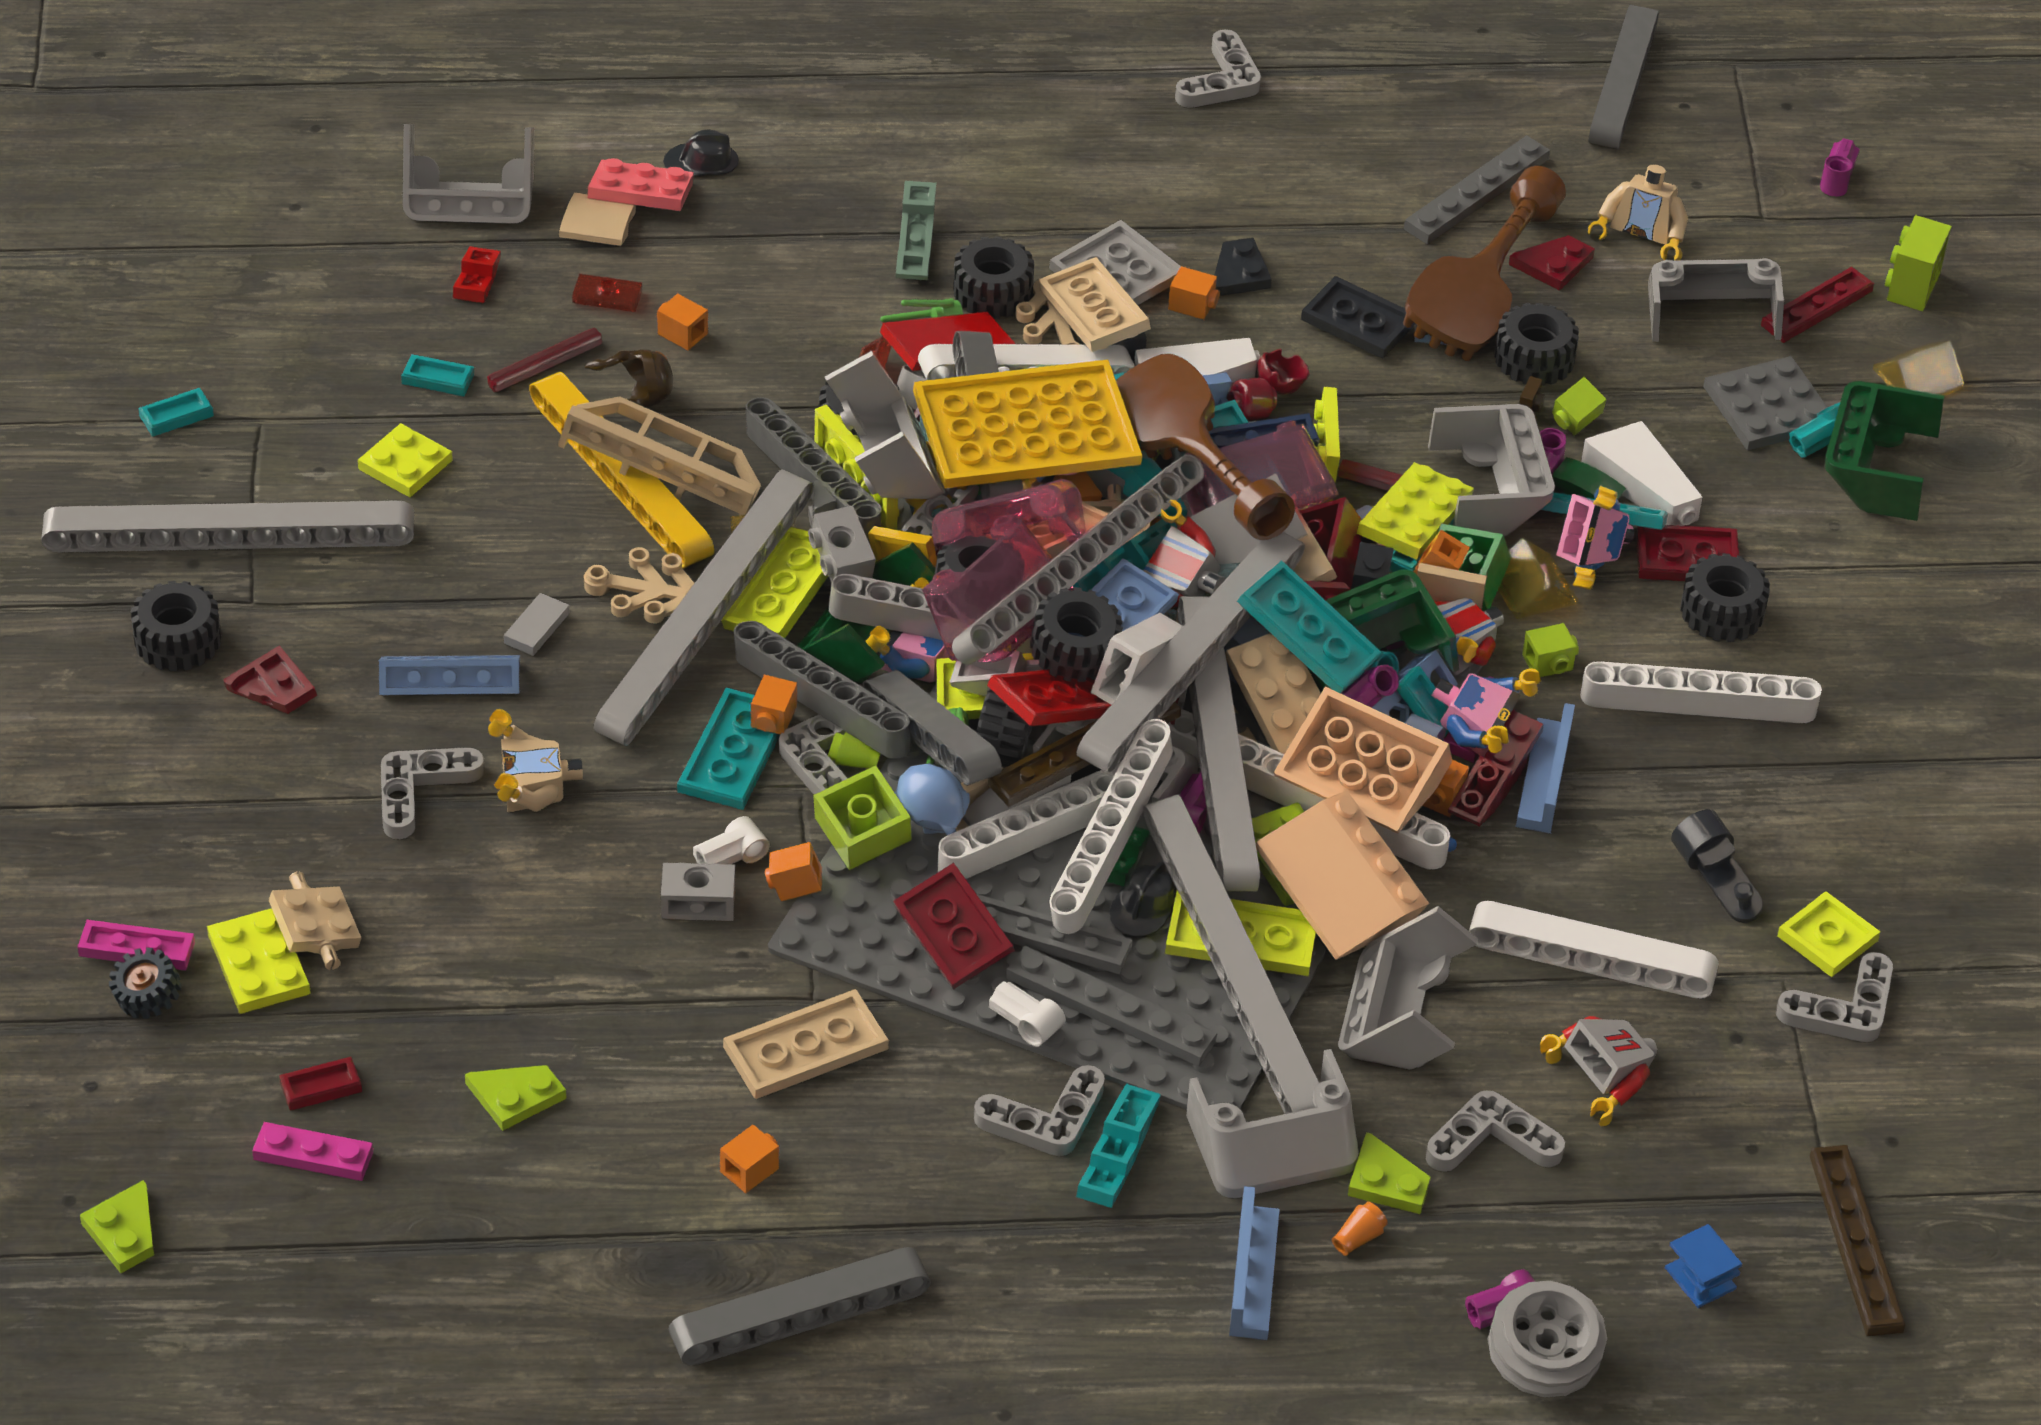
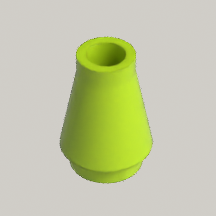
(852, 752)

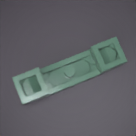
(916, 230)

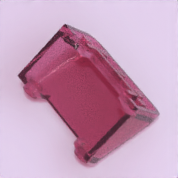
(1285, 453)
(1051, 501)
(965, 596)

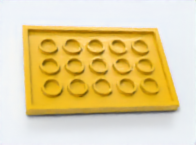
(1026, 423)

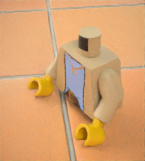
(1647, 210)
(531, 767)

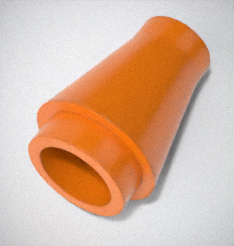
(1361, 1227)

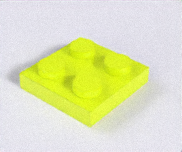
(405, 460)
(1828, 934)

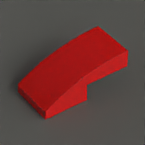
(476, 274)

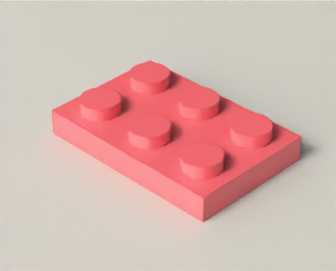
(640, 184)

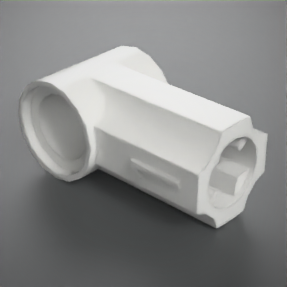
(739, 842)
(1033, 1018)

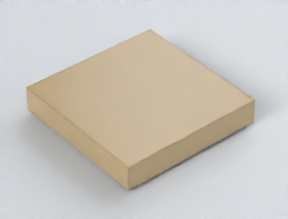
(1452, 584)

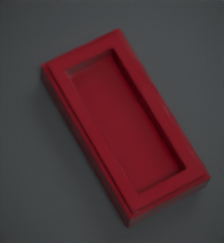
(320, 1083)

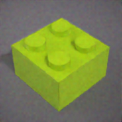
(1917, 262)
(862, 817)

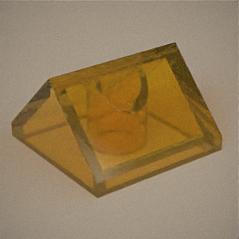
(1923, 369)
(1534, 582)

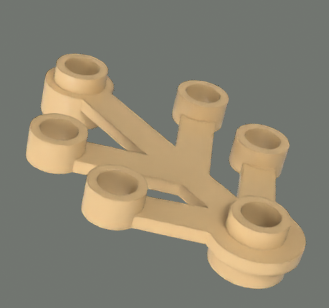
(1033, 332)
(599, 582)

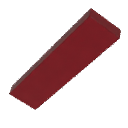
(1820, 303)

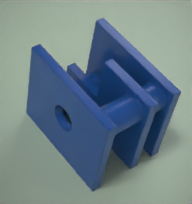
(1703, 1266)

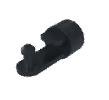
(1709, 848)

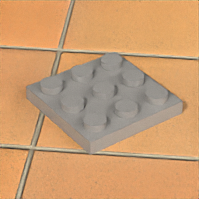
(1127, 256)

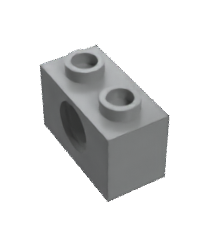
(841, 529)
(698, 891)

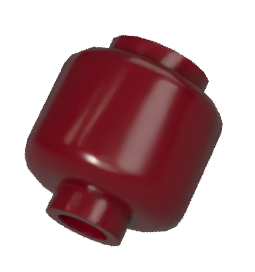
(1254, 397)

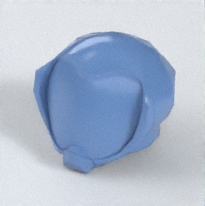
(933, 798)

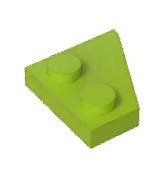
(515, 1092)
(1388, 1177)
(122, 1227)

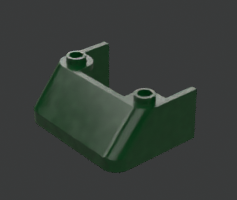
(1880, 417)
(1397, 610)
(843, 642)

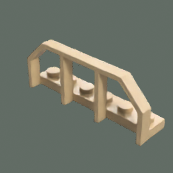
(661, 461)

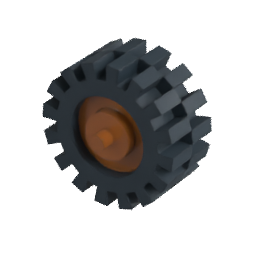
(145, 983)

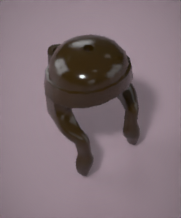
(648, 368)

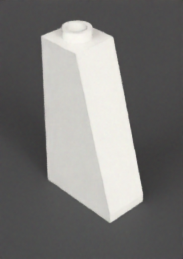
(1214, 357)
(1646, 471)
(1131, 653)

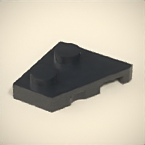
(1241, 268)

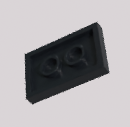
(1357, 317)

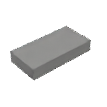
(536, 624)

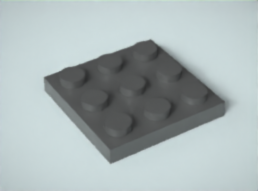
(1765, 401)

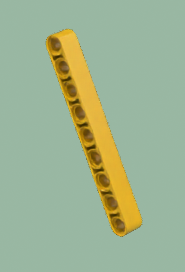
(637, 490)

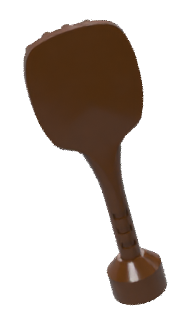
(1465, 297)
(1174, 408)

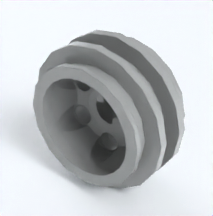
(1520, 1353)

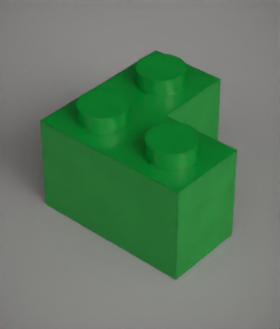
(1486, 556)

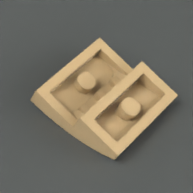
(596, 220)

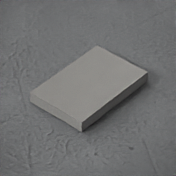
(1229, 537)

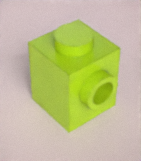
(1578, 406)
(1550, 649)

